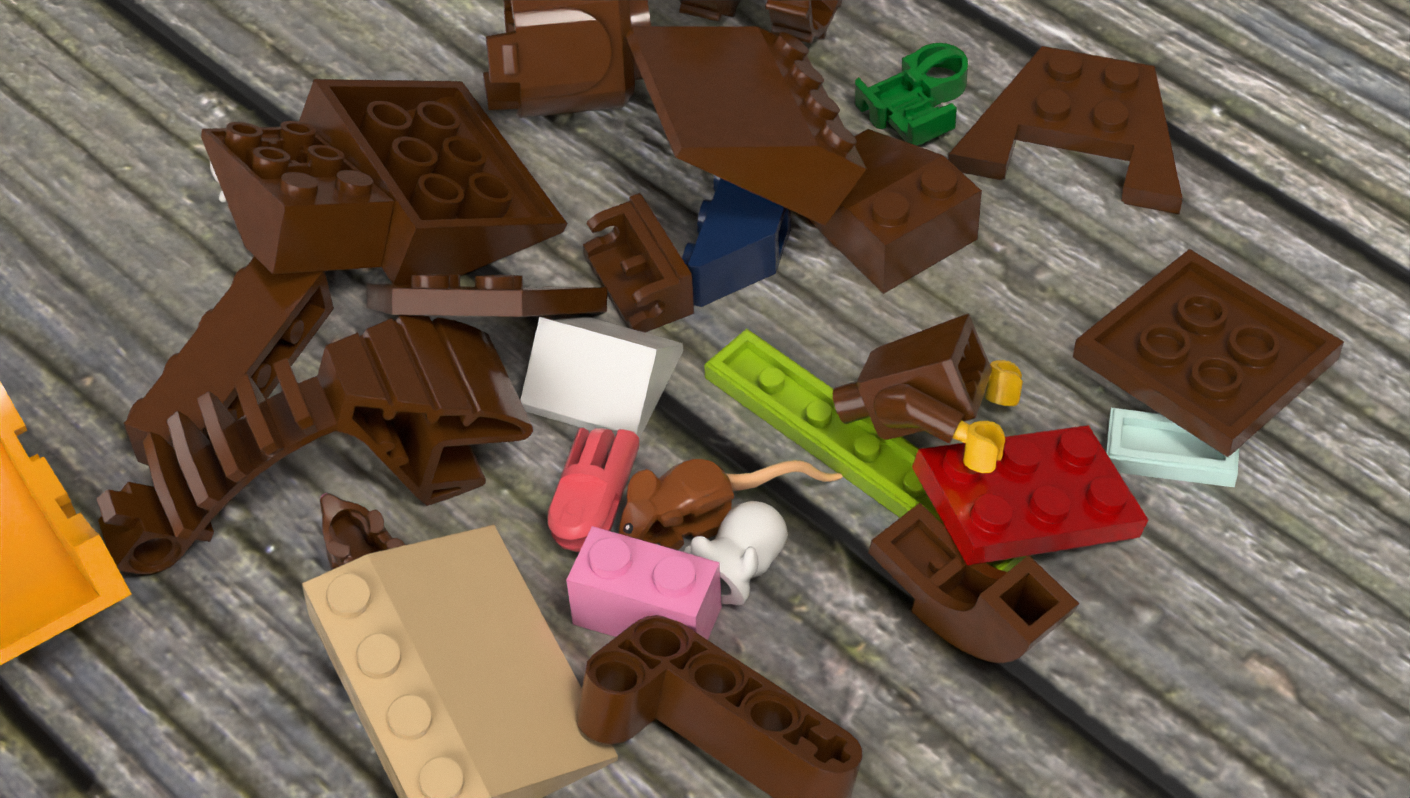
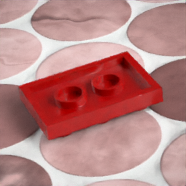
(1041, 498)

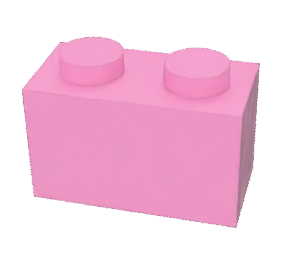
(628, 579)

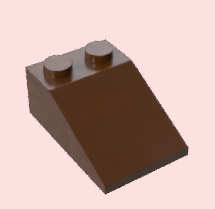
(903, 211)

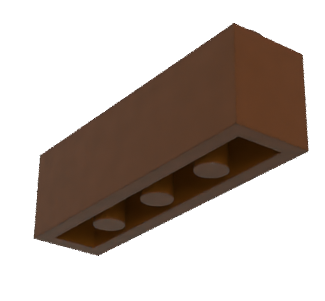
(245, 333)

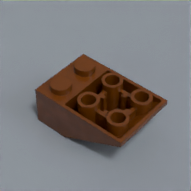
(298, 198)

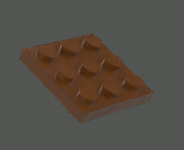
(1208, 351)

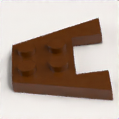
(1082, 107)
(490, 297)

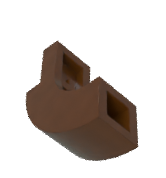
(975, 605)

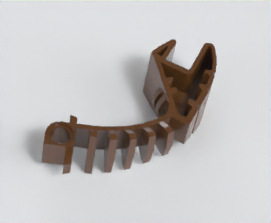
(401, 387)

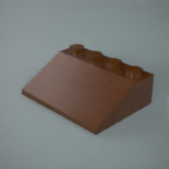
(750, 113)
(445, 165)

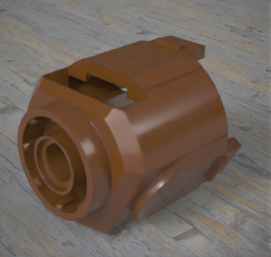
(563, 56)

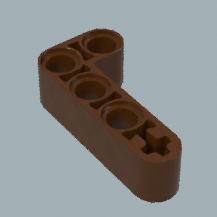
(718, 705)

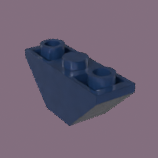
(736, 242)

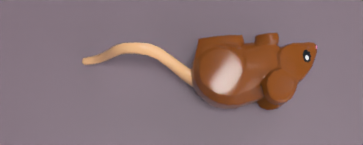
(693, 499)

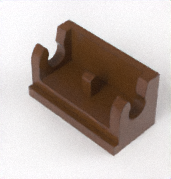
(639, 266)

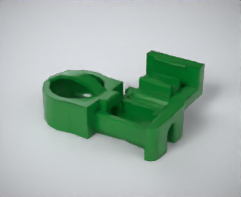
(910, 96)

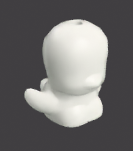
(743, 546)

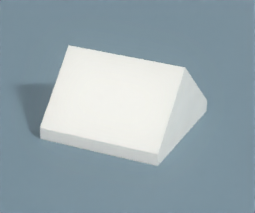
(596, 373)

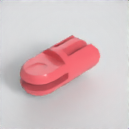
(591, 484)

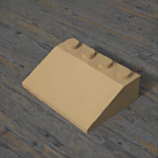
(454, 670)

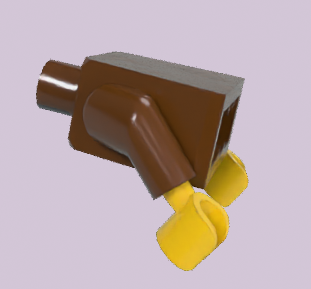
(933, 386)

